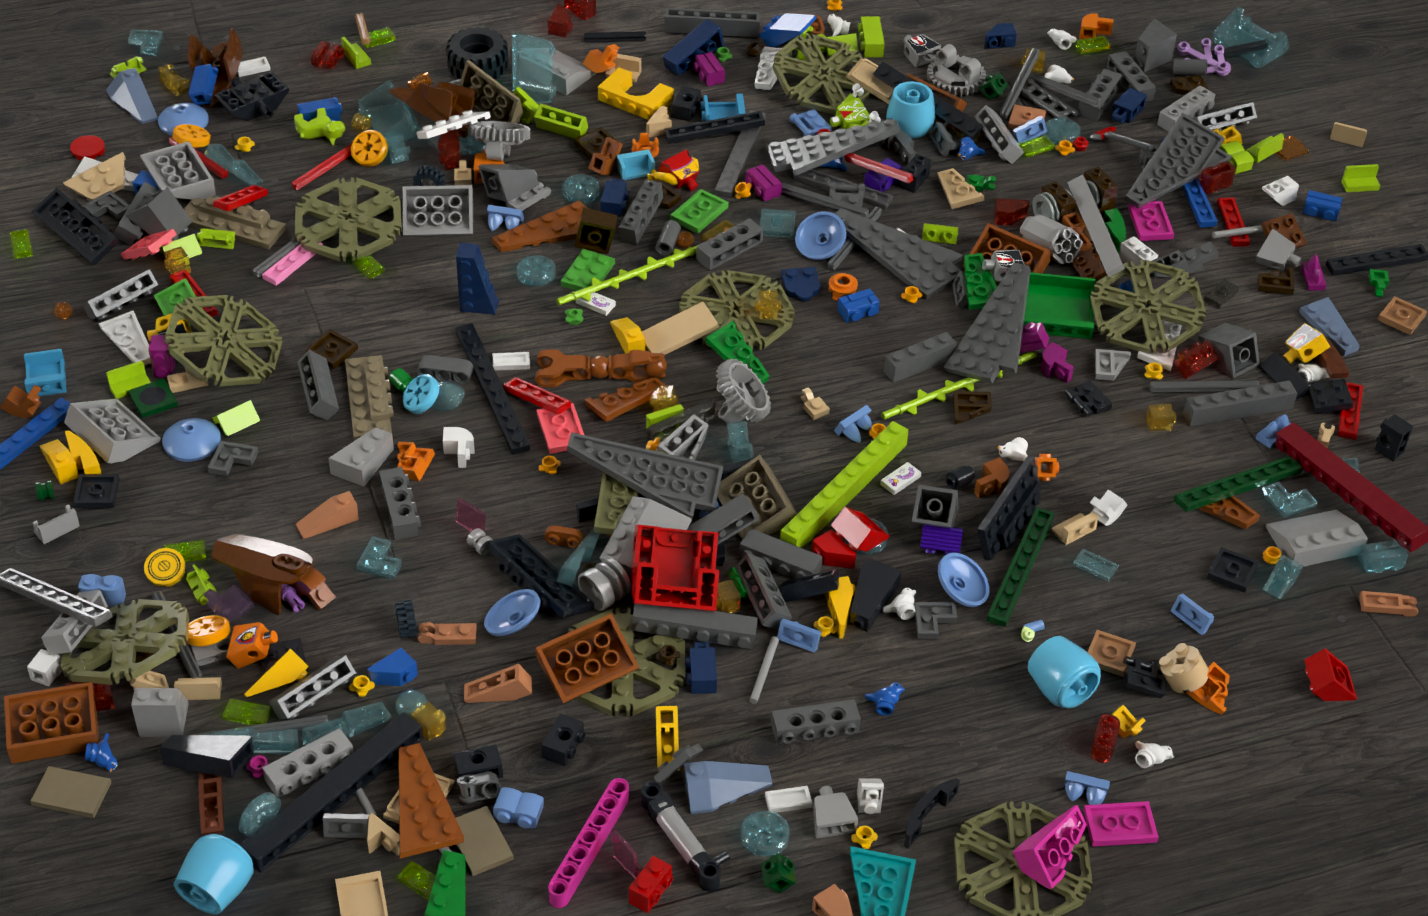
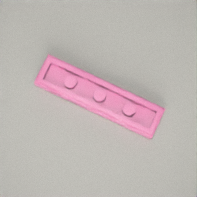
(287, 265)

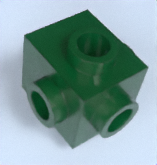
(993, 85)
(778, 873)

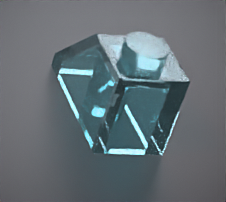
(1283, 576)

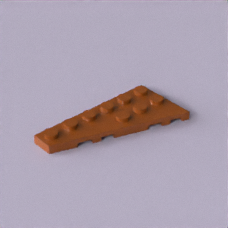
(552, 227)
(424, 812)

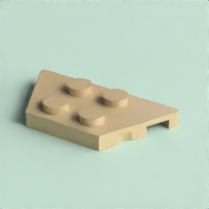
(100, 178)

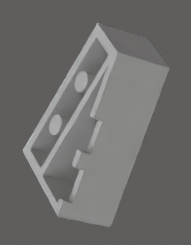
(686, 439)
(362, 457)

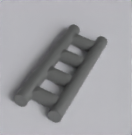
(1050, 108)

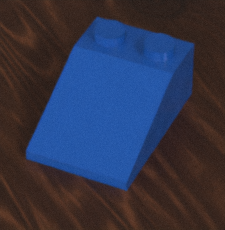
(785, 28)

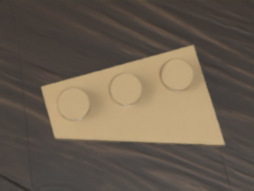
(957, 190)

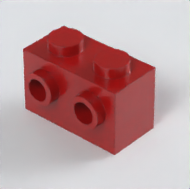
(650, 884)

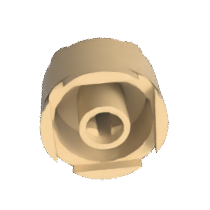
(1184, 668)

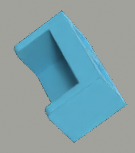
(635, 164)

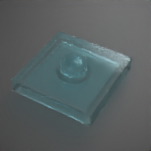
(778, 222)

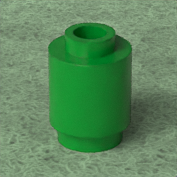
(400, 379)

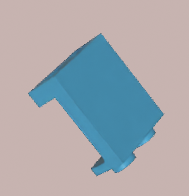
(718, 110)
(46, 371)

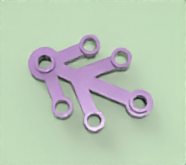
(1221, 67)

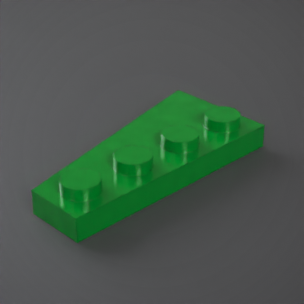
(979, 282)
(731, 344)
(449, 887)

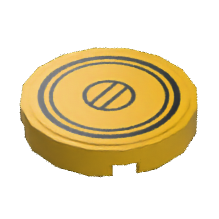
(164, 567)

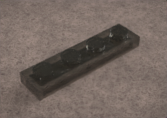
(665, 428)

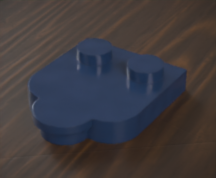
(801, 283)

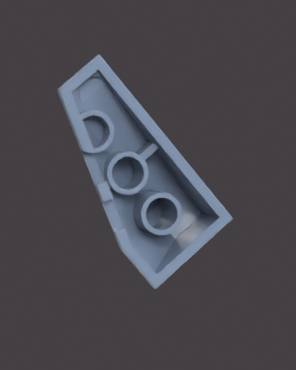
(132, 96)
(716, 783)

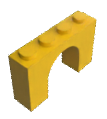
(613, 93)

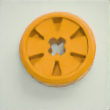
(194, 134)
(377, 151)
(208, 630)

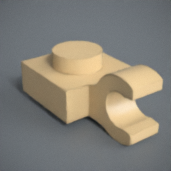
(462, 175)
(814, 406)
(1325, 434)

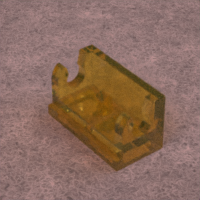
(173, 80)

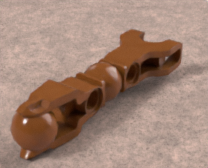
(564, 368)

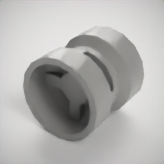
(479, 540)

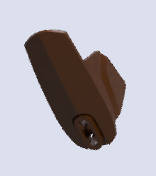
(223, 56)
(439, 101)
(262, 566)

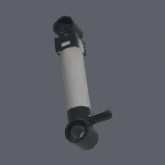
(663, 813)

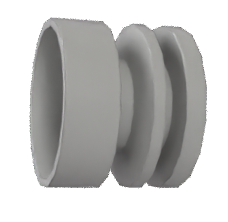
(605, 583)

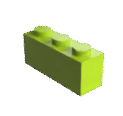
(871, 36)
(560, 121)

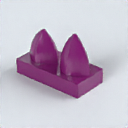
(1313, 275)

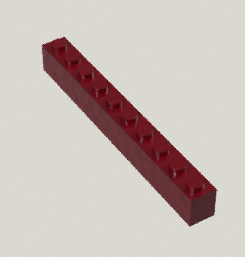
(1352, 487)

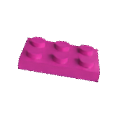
(1151, 221)
(1120, 823)

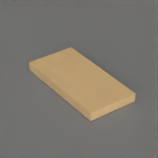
(680, 329)

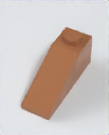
(331, 514)
(500, 686)
(832, 903)

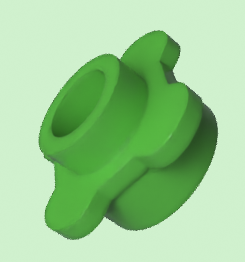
(722, 54)
(574, 316)

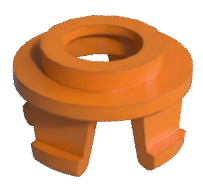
(645, 144)
(849, 285)

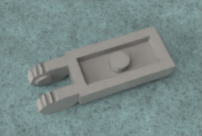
(529, 197)

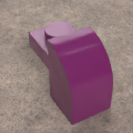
(1054, 363)

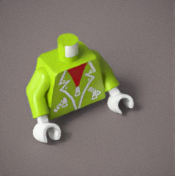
(853, 112)

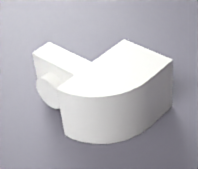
(459, 442)
(1108, 508)

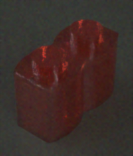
(1217, 177)

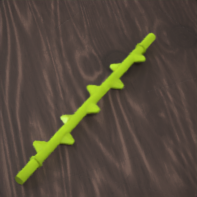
(623, 275)
(923, 397)

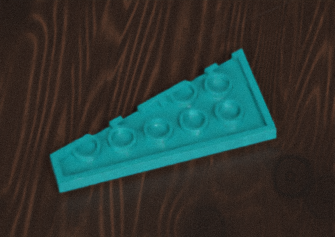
(881, 882)

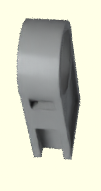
(211, 653)

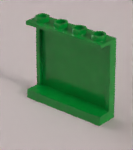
(1060, 304)

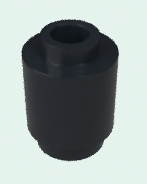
(960, 477)

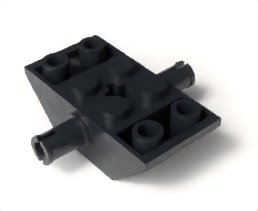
(254, 97)

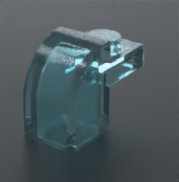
(397, 150)
(738, 442)

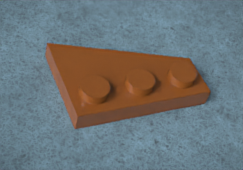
(1233, 511)

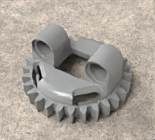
(969, 72)
(499, 137)
(731, 383)

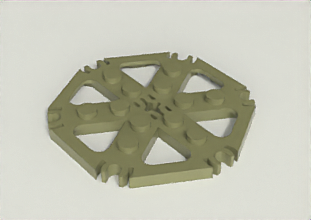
(813, 68)
(348, 230)
(723, 308)
(1159, 308)
(212, 332)
(126, 640)
(648, 672)
(1006, 867)

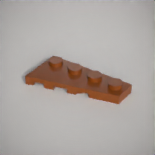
(623, 400)

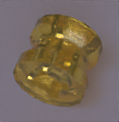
(361, 122)

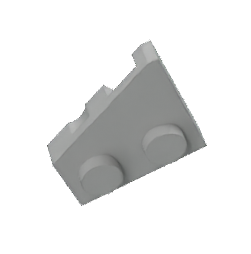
(1109, 363)

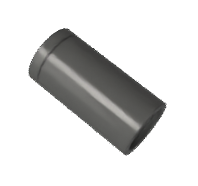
(1190, 67)
(668, 238)

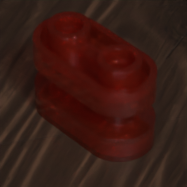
(327, 55)
(1105, 738)

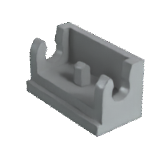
(57, 526)

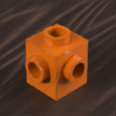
(1052, 466)

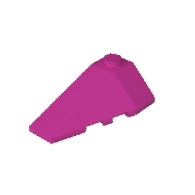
(1050, 848)

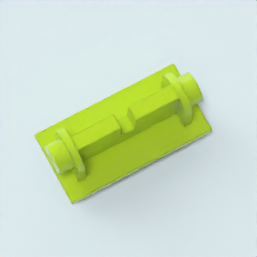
(132, 63)
(940, 233)
(216, 238)
(199, 578)

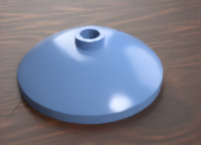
(182, 114)
(817, 228)
(191, 439)
(963, 580)
(512, 612)

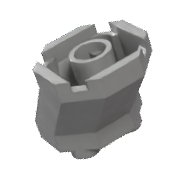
(1059, 239)

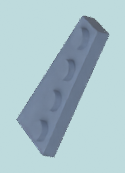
(1327, 320)

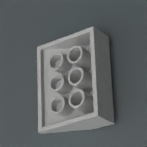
(568, 73)
(180, 171)
(437, 210)
(110, 429)
(640, 512)
(1318, 537)

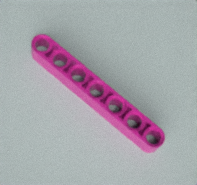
(596, 831)

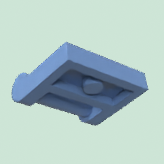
(811, 120)

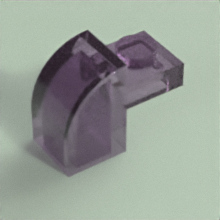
(231, 604)

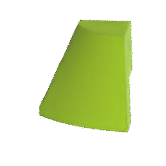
(528, 105)

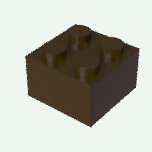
(595, 230)

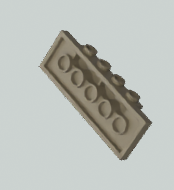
(247, 223)
(368, 395)

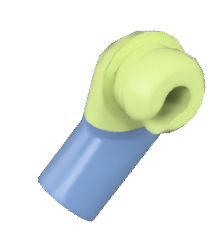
(1030, 628)

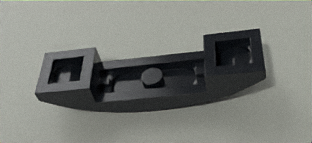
(941, 793)

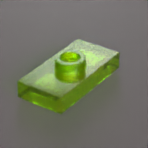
(380, 37)
(1092, 44)
(1036, 146)
(21, 243)
(368, 266)
(190, 550)
(246, 712)
(417, 879)

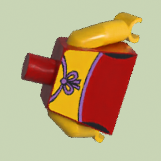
(678, 171)

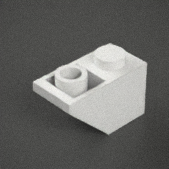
(1282, 190)
(1135, 251)
(870, 795)

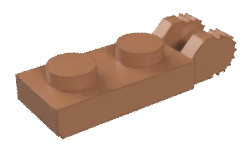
(1388, 603)
(448, 634)

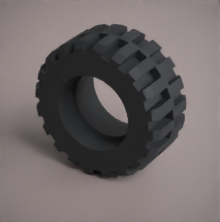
(480, 46)

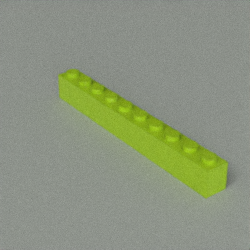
(845, 486)

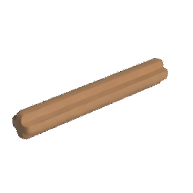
(362, 29)

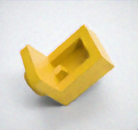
(1128, 723)

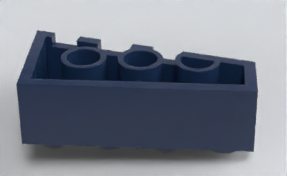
(702, 40)
(474, 285)

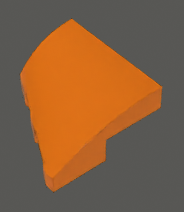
(414, 460)
(1214, 691)

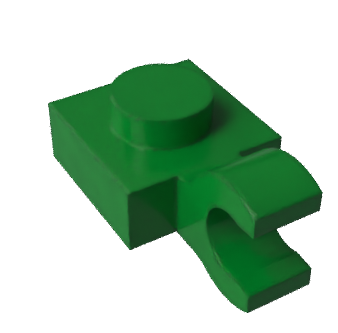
(981, 183)
(1379, 279)

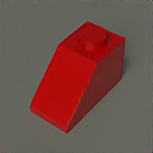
(834, 551)

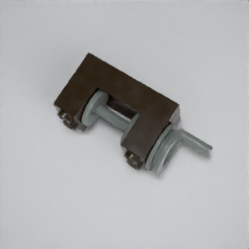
(1056, 201)

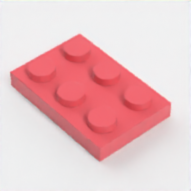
(149, 244)
(559, 428)

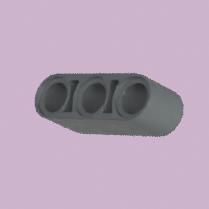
(446, 369)

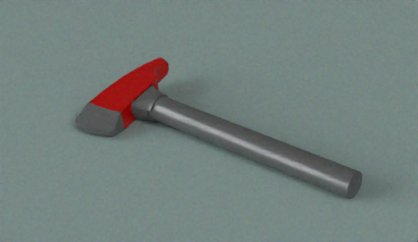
(1108, 134)

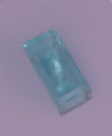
(1382, 556)

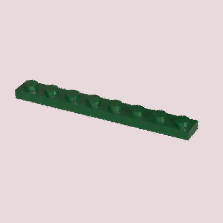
(1237, 483)
(1020, 567)

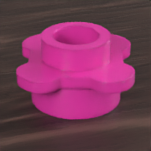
(255, 762)

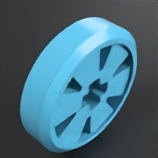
(421, 394)

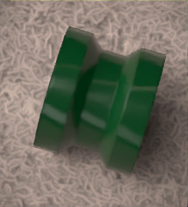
(44, 490)

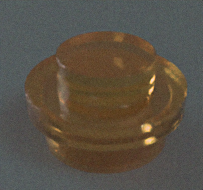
(685, 239)
(63, 310)

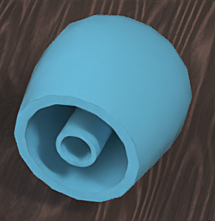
(912, 108)
(1064, 672)
(213, 873)

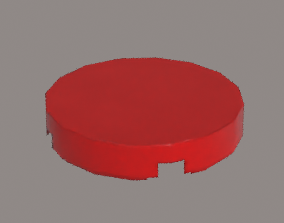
(87, 146)

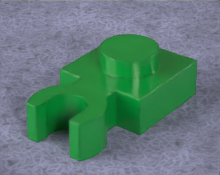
(733, 574)

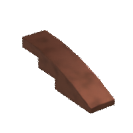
(1332, 362)
(211, 804)

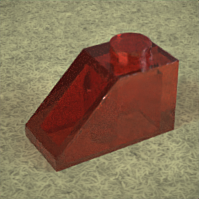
(560, 22)
(1009, 211)

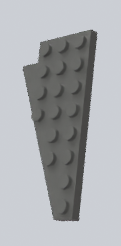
(816, 150)
(1177, 161)
(905, 255)
(997, 331)
(662, 477)

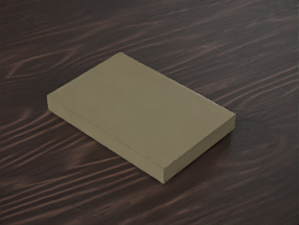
(71, 792)
(483, 841)

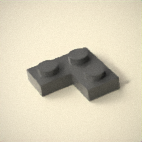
(107, 203)
(230, 453)
(930, 614)
(681, 757)

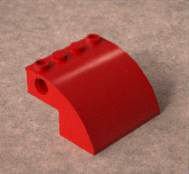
(674, 568)

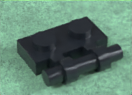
(1092, 398)
(1144, 681)

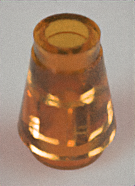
(421, 78)

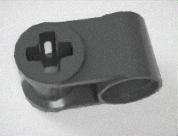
(476, 787)

